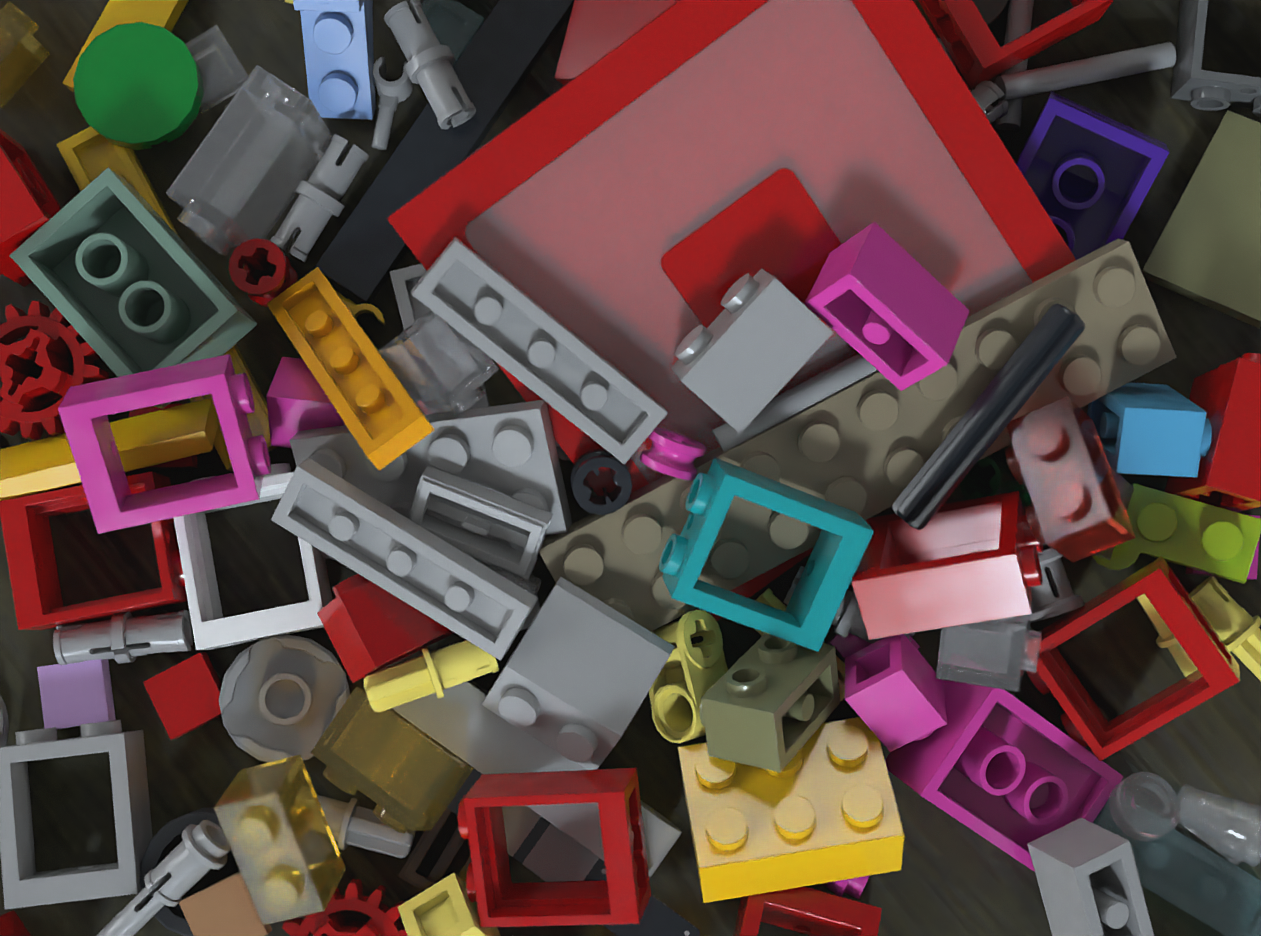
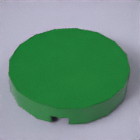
(138, 85)

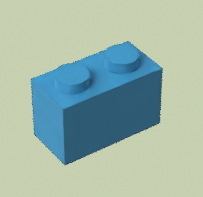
(1151, 430)

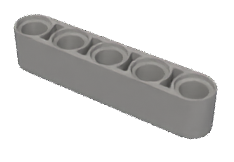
(498, 747)

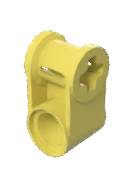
(686, 675)

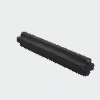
(988, 416)

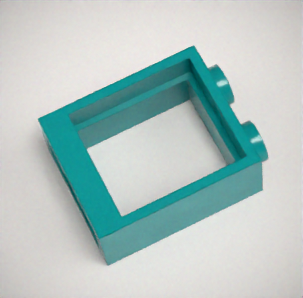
(822, 580)

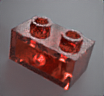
(1068, 481)

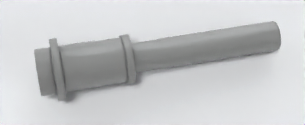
(202, 849)

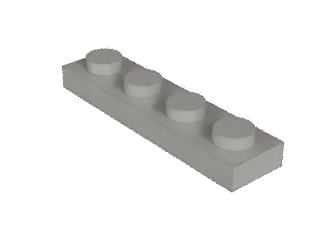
(538, 350)
(403, 558)

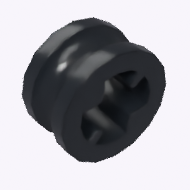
(581, 488)

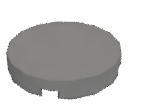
(282, 697)

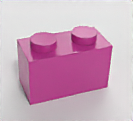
(888, 307)

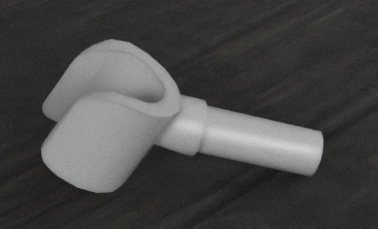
(390, 95)

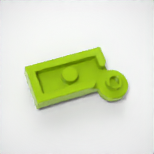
(1187, 535)

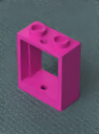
(99, 463)

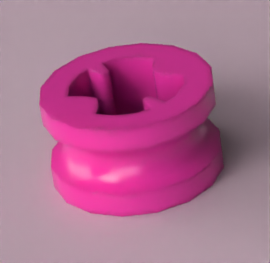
(673, 454)

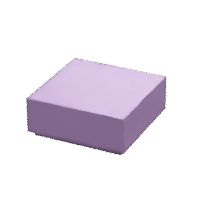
(76, 694)

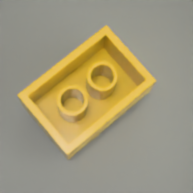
(794, 828)

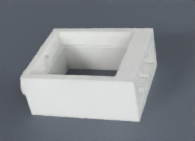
(208, 625)

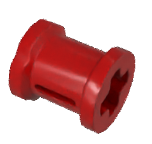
(258, 255)

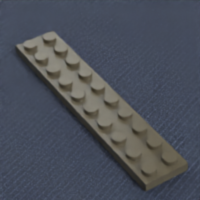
(867, 439)

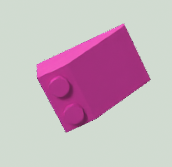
(1003, 770)

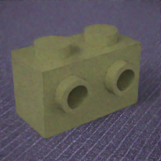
(770, 703)

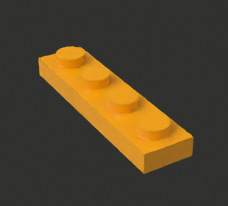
(350, 369)

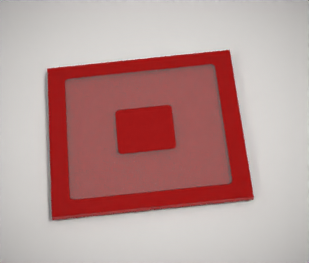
(729, 151)

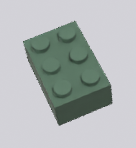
(130, 282)

